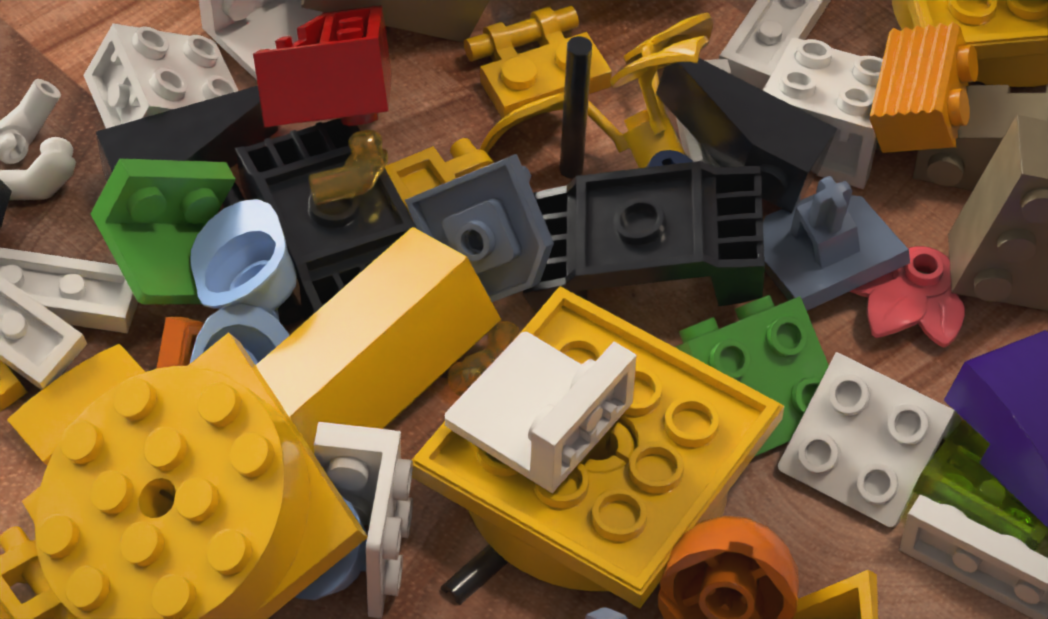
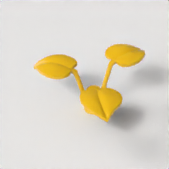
(651, 128)

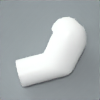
(26, 120)
(45, 174)

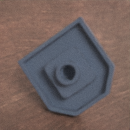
(490, 221)
(829, 245)

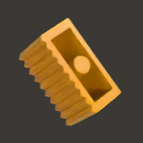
(923, 88)

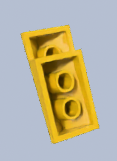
(381, 338)

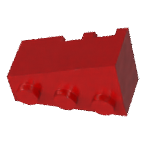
(330, 72)

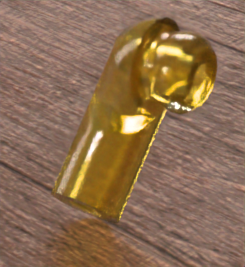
(358, 172)
(465, 373)

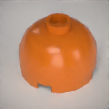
(729, 572)

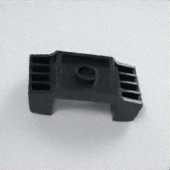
(655, 229)
(330, 239)

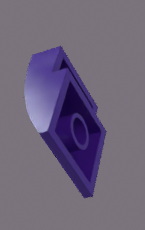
(1007, 404)

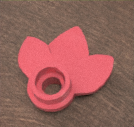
(915, 298)

